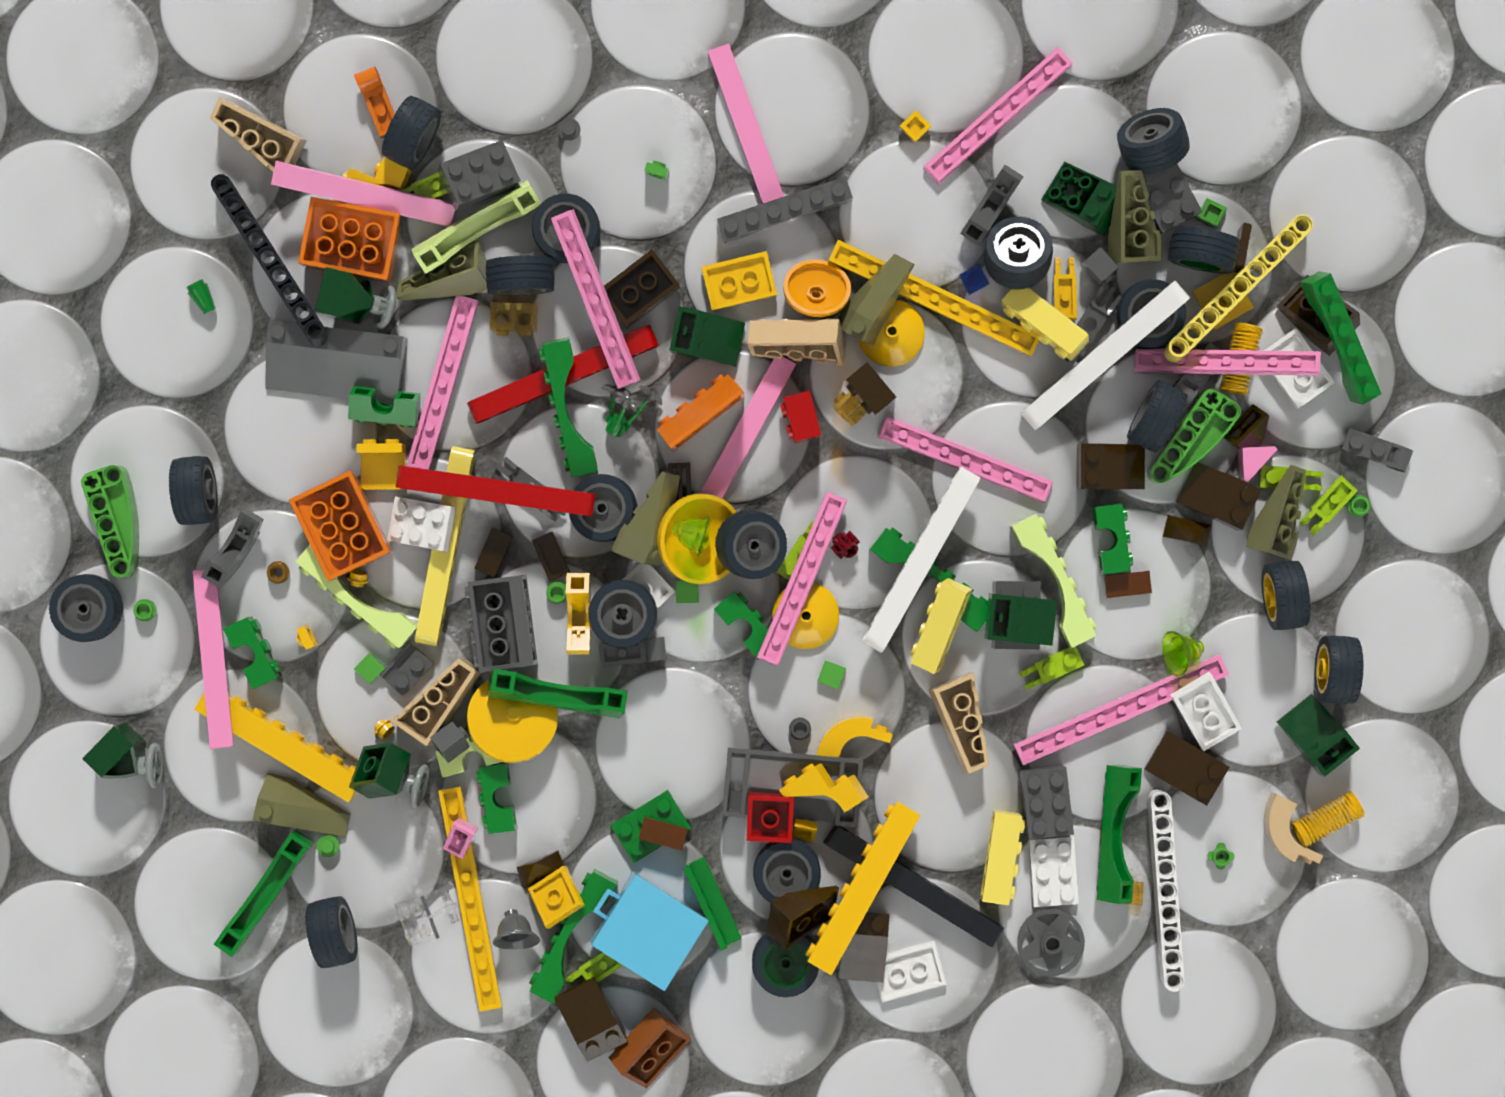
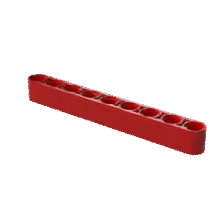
(535, 386)
(495, 490)

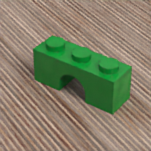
(365, 408)
(1117, 557)
(735, 608)
(263, 668)
(496, 817)

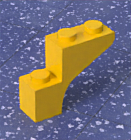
(387, 174)
(817, 781)

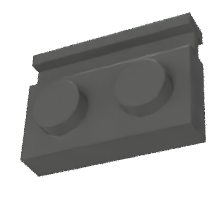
(406, 669)

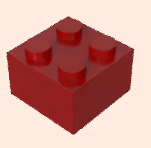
(801, 417)
(769, 817)

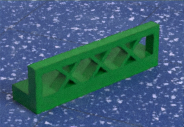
(712, 902)

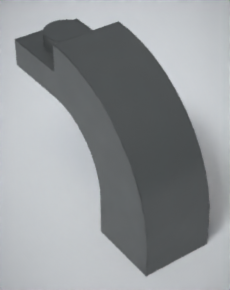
(991, 205)
(234, 550)

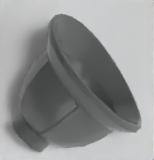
(515, 932)

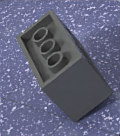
(517, 625)

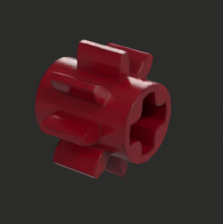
(845, 544)

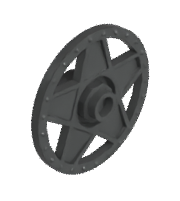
(1050, 942)

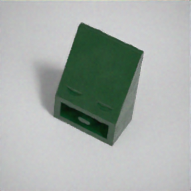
(1082, 197)
(707, 336)
(1020, 619)
(1318, 735)

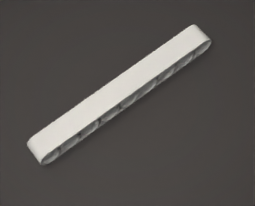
(1105, 355)
(921, 559)
(1169, 900)

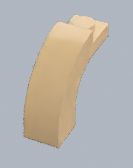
(1277, 827)

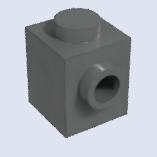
(1100, 267)
(450, 741)

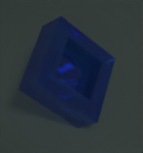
(974, 279)

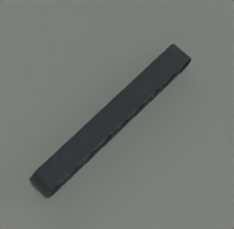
(264, 250)
(920, 889)

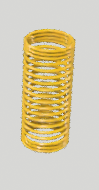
(1250, 342)
(1352, 805)

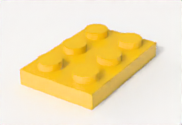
(739, 281)

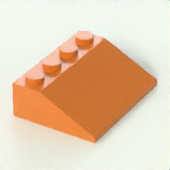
(350, 239)
(700, 412)
(340, 525)

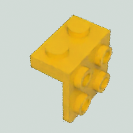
(380, 463)

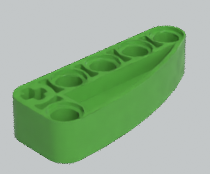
(1202, 436)
(121, 510)

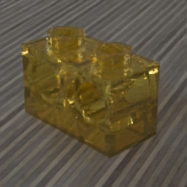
(514, 312)
(849, 408)

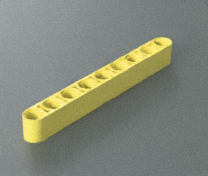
(1246, 281)
(441, 562)

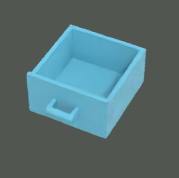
(647, 930)

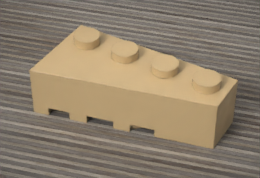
(258, 135)
(798, 339)
(438, 702)
(960, 715)

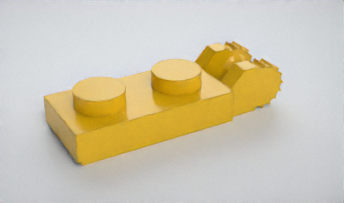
(1065, 289)

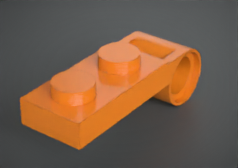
(375, 98)

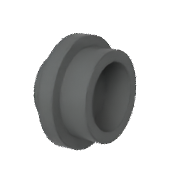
(569, 129)
(800, 728)

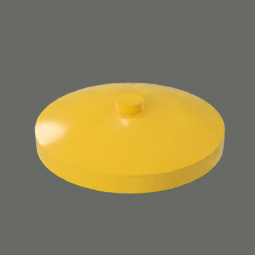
(683, 561)
(509, 728)

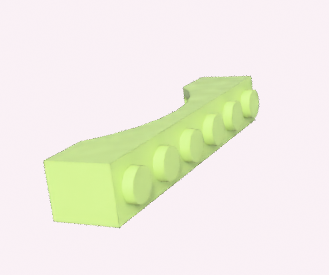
(497, 212)
(1074, 623)
(394, 626)

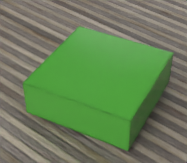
(1212, 213)
(686, 592)
(369, 668)
(831, 674)

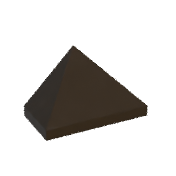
(1249, 428)
(1186, 530)
(539, 868)

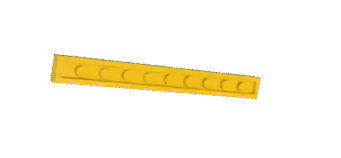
(940, 301)
(472, 907)

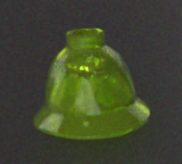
(693, 533)
(1180, 652)

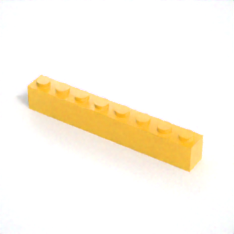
(288, 747)
(863, 887)

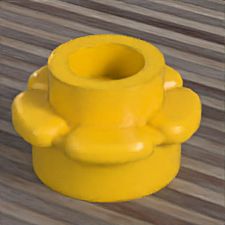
(358, 578)
(383, 729)

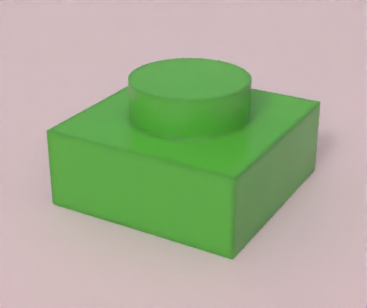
(657, 170)

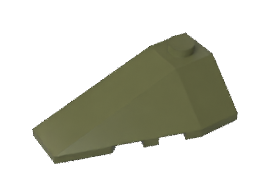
(1132, 225)
(458, 276)
(871, 305)
(1275, 525)
(639, 538)
(293, 806)

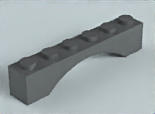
(783, 209)

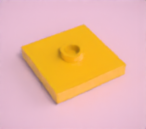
(1211, 289)
(556, 897)

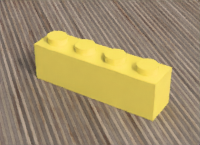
(1046, 322)
(940, 625)
(1001, 857)

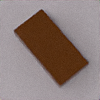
(1127, 584)
(663, 833)

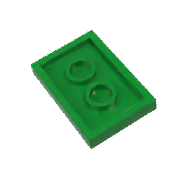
(629, 826)

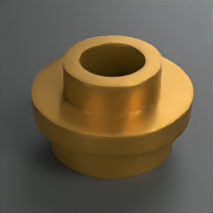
(271, 572)

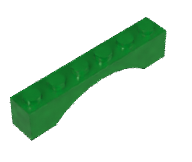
(1329, 306)
(579, 452)
(895, 550)
(524, 689)
(1114, 878)
(264, 893)
(551, 976)

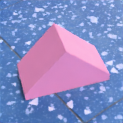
(1252, 459)
(460, 837)

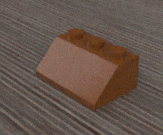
(649, 1048)

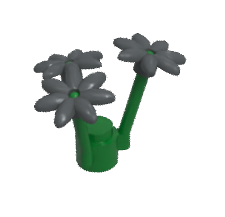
(617, 423)

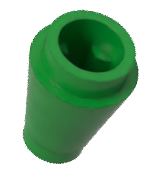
(201, 295)

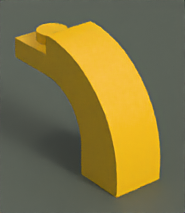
(578, 602)
(848, 728)

